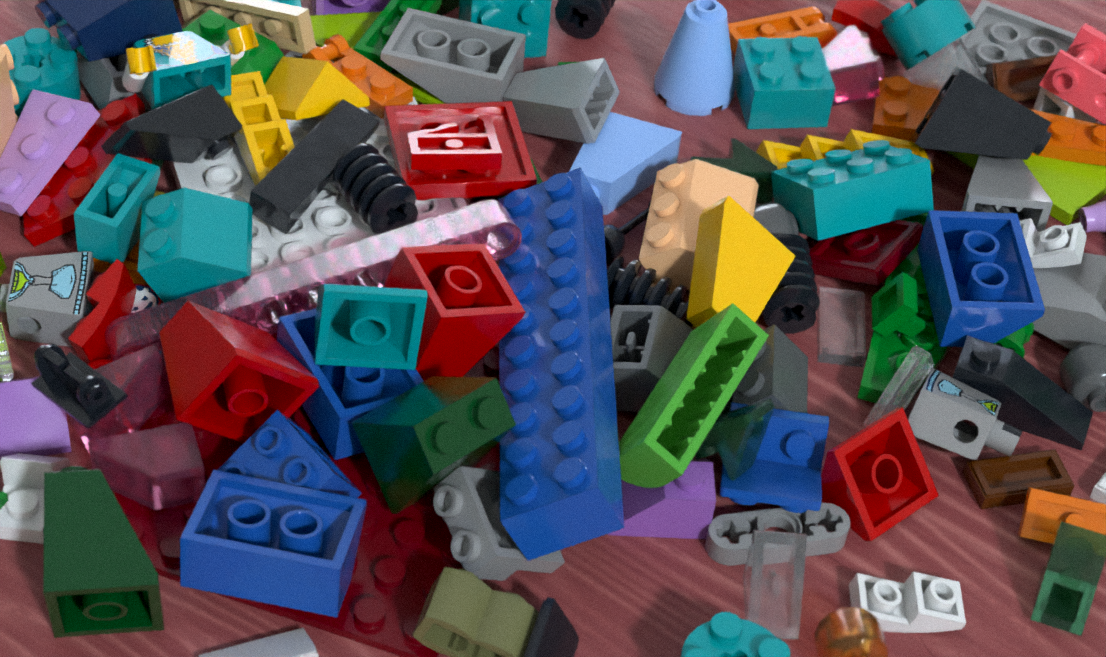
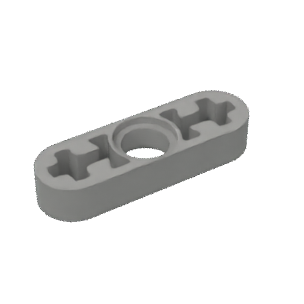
(740, 524)

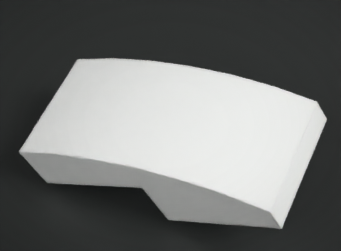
(1054, 246)
(916, 606)

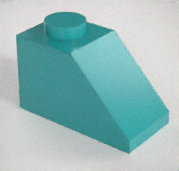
(112, 210)

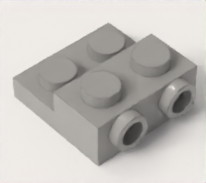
(482, 545)

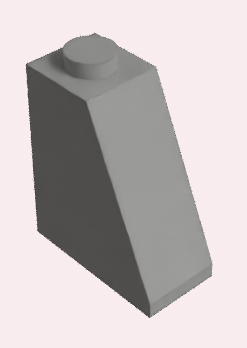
(564, 100)
(1007, 187)

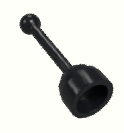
(615, 236)

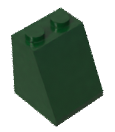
(431, 433)
(93, 561)

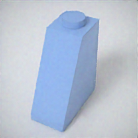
(626, 158)

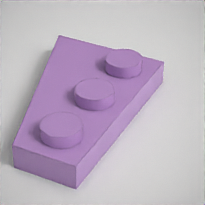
(40, 145)

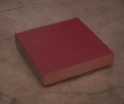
(867, 253)

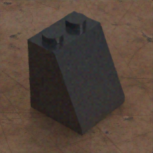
(980, 121)

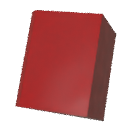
(878, 476)

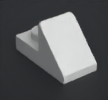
(24, 484)

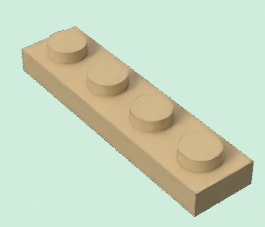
(282, 23)

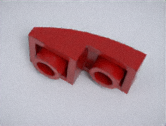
(867, 18)
(112, 298)

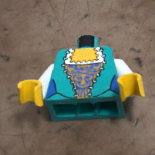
(183, 63)

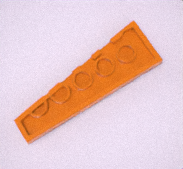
(905, 104)

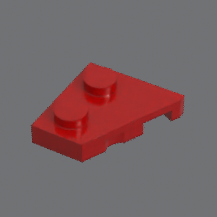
(450, 149)

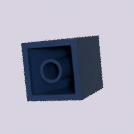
(107, 26)

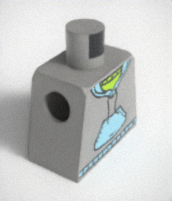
(48, 296)
(941, 416)

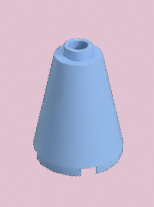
(698, 62)

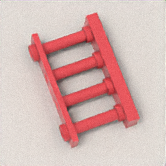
(1081, 73)

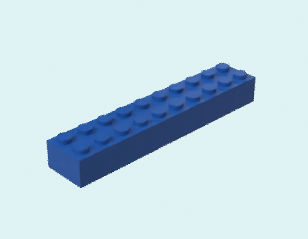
(559, 373)

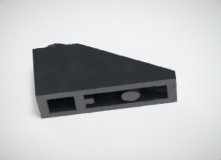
(179, 130)
(1026, 394)

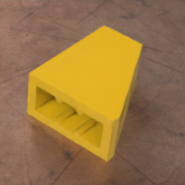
(734, 263)

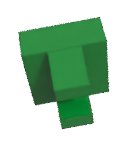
(897, 307)

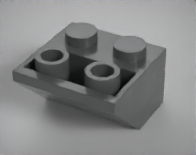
(642, 349)
(775, 373)

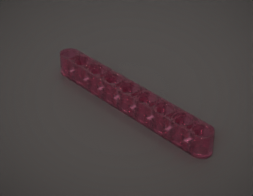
(293, 282)

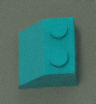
(193, 242)

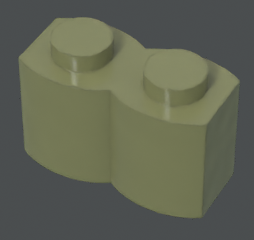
(473, 620)

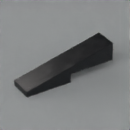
(309, 166)

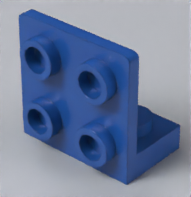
(288, 455)
(786, 464)

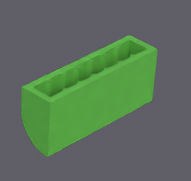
(689, 398)

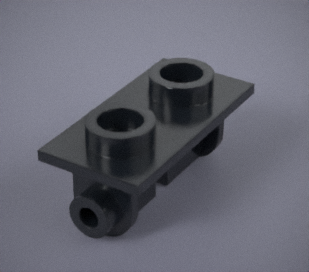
(75, 385)

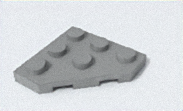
(1011, 36)

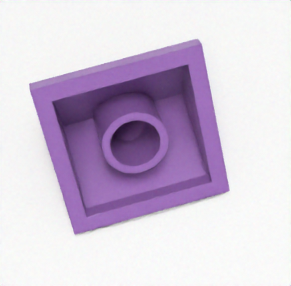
(30, 421)

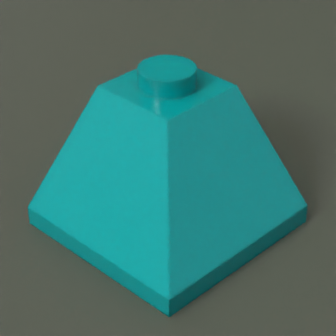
(368, 326)

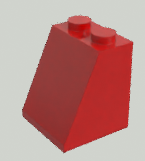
(465, 306)
(229, 373)

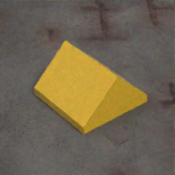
(310, 88)

